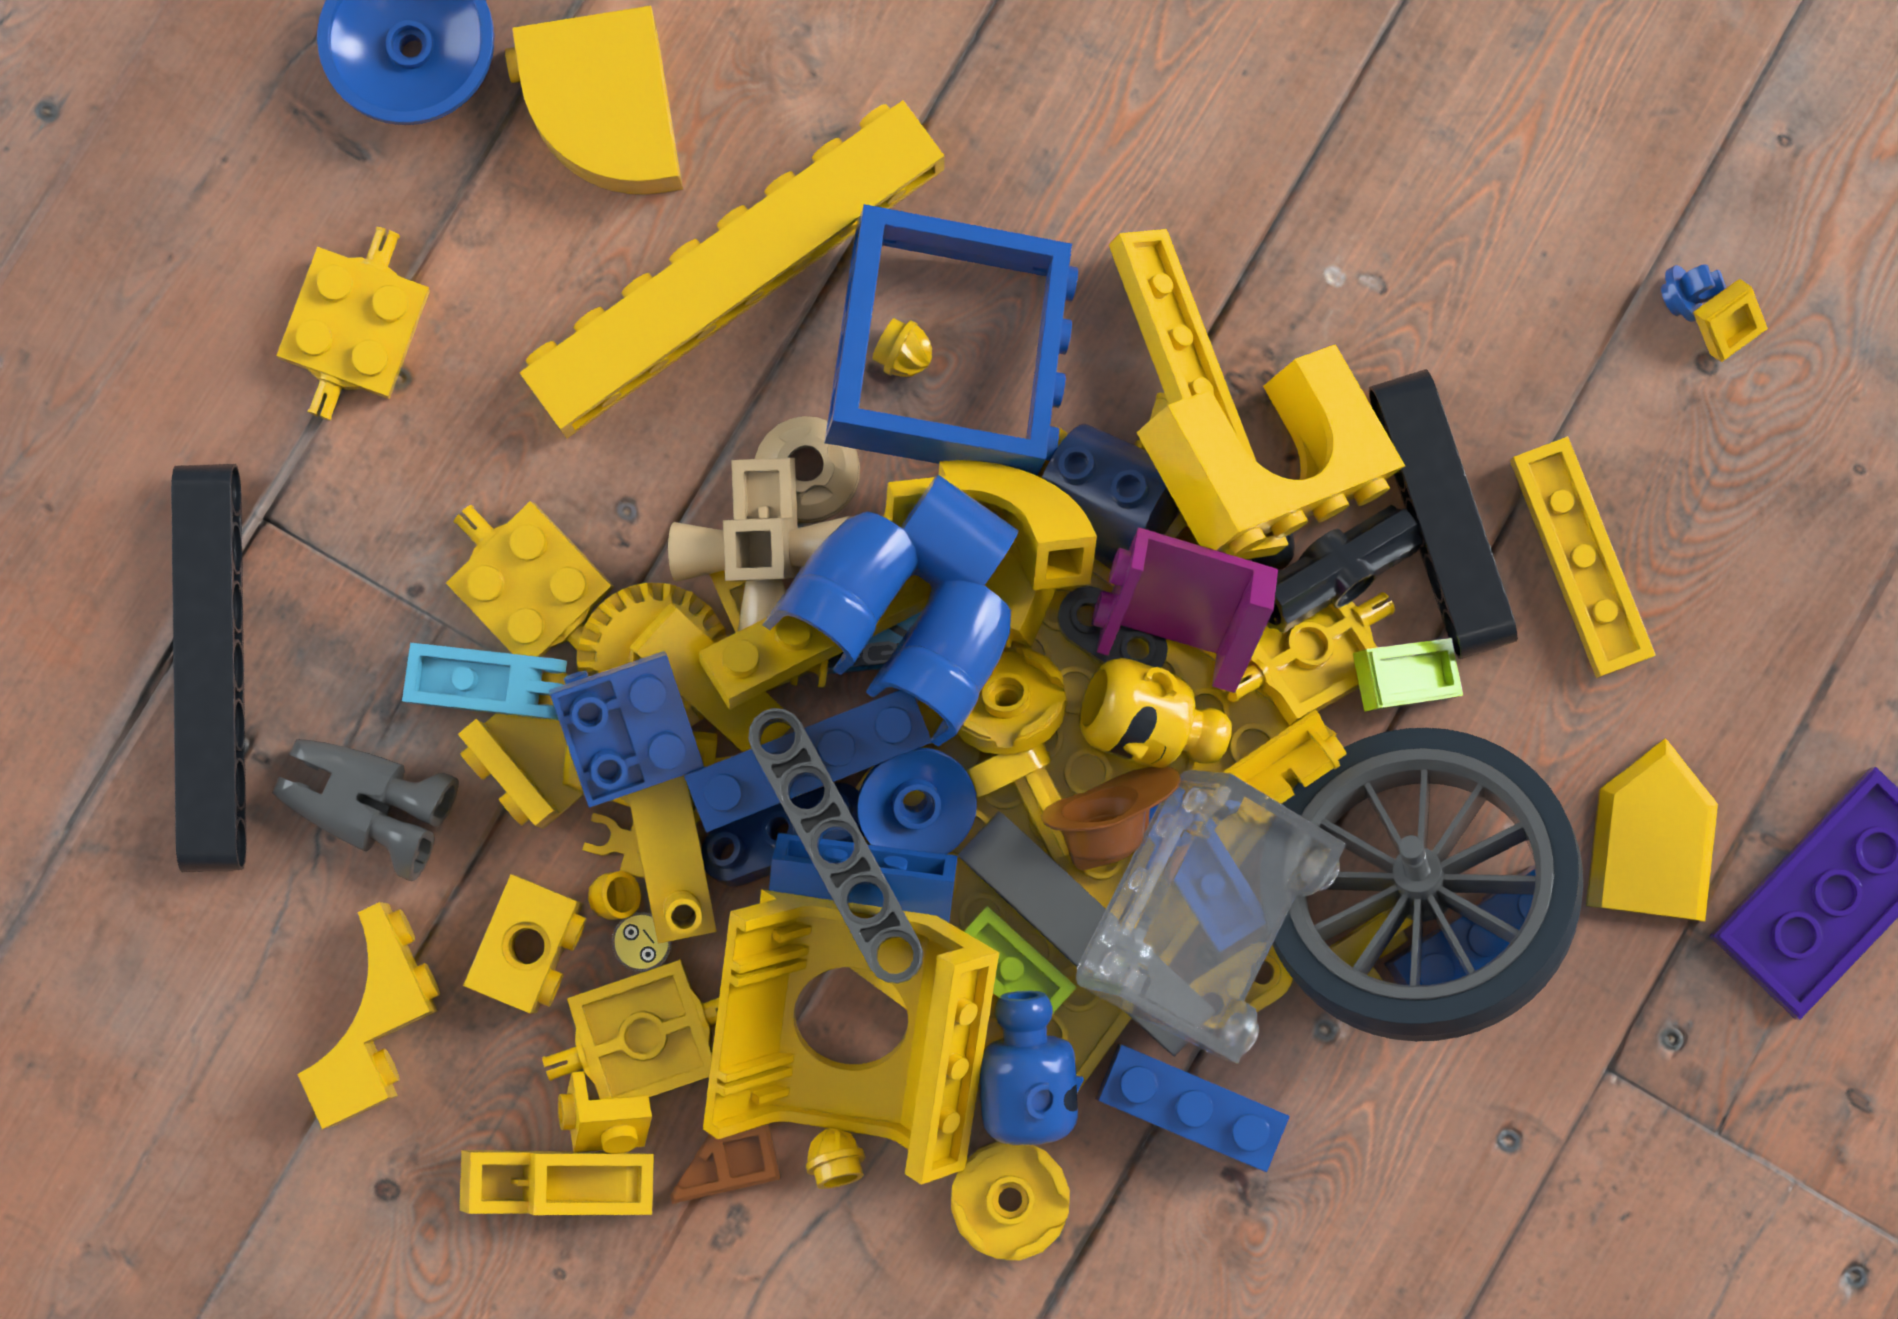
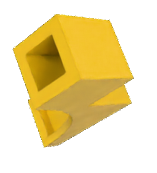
(395, 995)

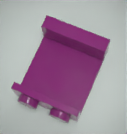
(1189, 599)

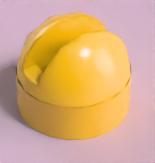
(614, 895)

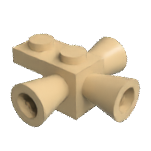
(760, 541)

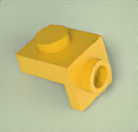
(603, 1124)

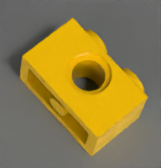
(497, 968)

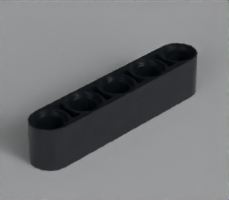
(1447, 517)

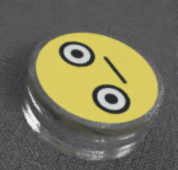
(637, 945)

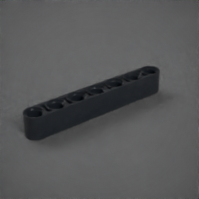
(208, 668)

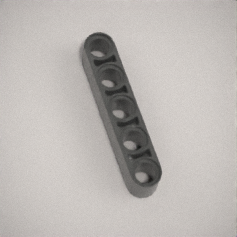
(827, 816)
(1043, 896)

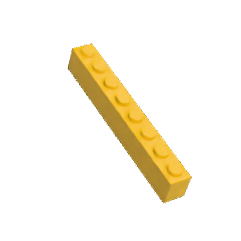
(732, 268)

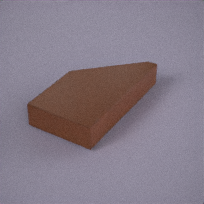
(729, 1165)

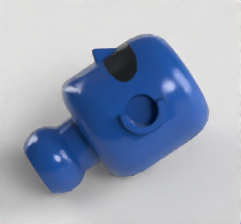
(1028, 1075)

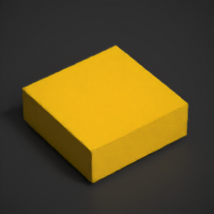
(1730, 320)

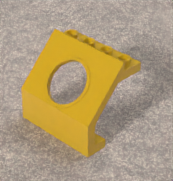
(913, 1095)

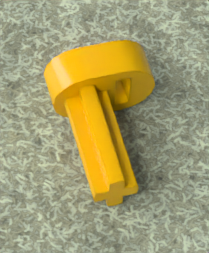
(1033, 784)

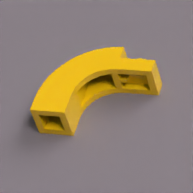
(1053, 534)

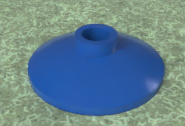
(936, 822)

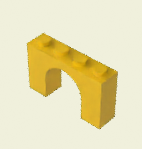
(1235, 499)

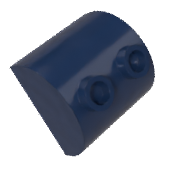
(1112, 486)

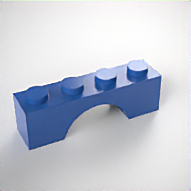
(843, 743)

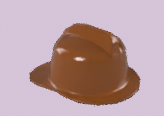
(1111, 817)

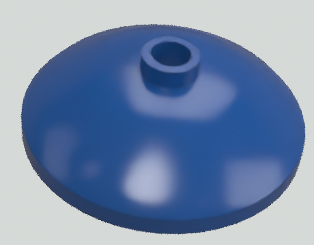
(366, 65)

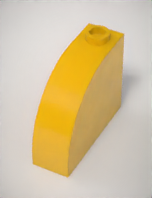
(600, 98)

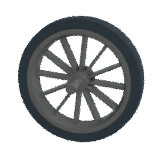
(1424, 886)

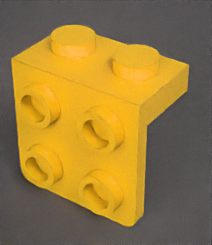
(525, 760)

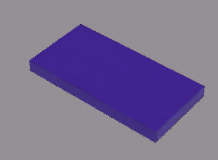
(1821, 900)

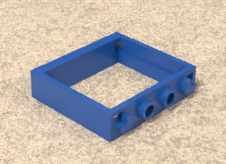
(930, 440)

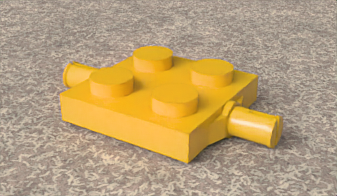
(353, 323)
(527, 581)
(1314, 659)
(640, 1035)

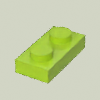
(1019, 964)

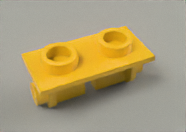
(1298, 752)

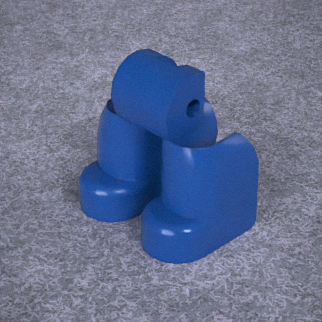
(961, 628)

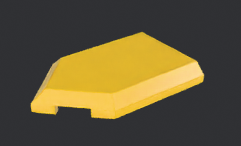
(1653, 839)

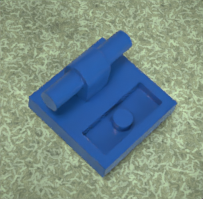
(626, 728)

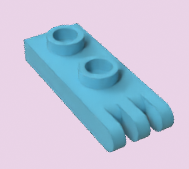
(480, 680)

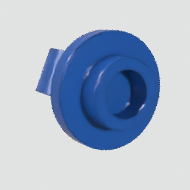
(1688, 290)

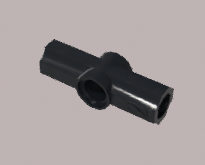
(1342, 566)

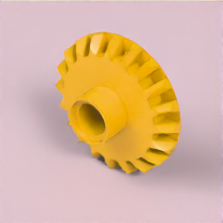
(627, 615)

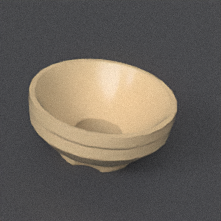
(840, 474)

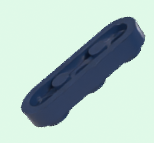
(756, 840)

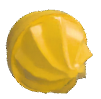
(903, 349)
(835, 1159)

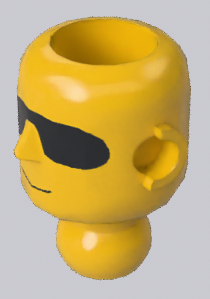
(1149, 716)

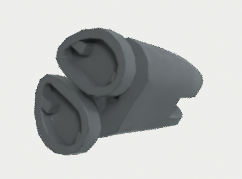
(361, 797)

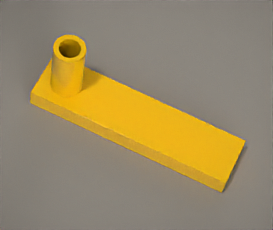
(672, 861)

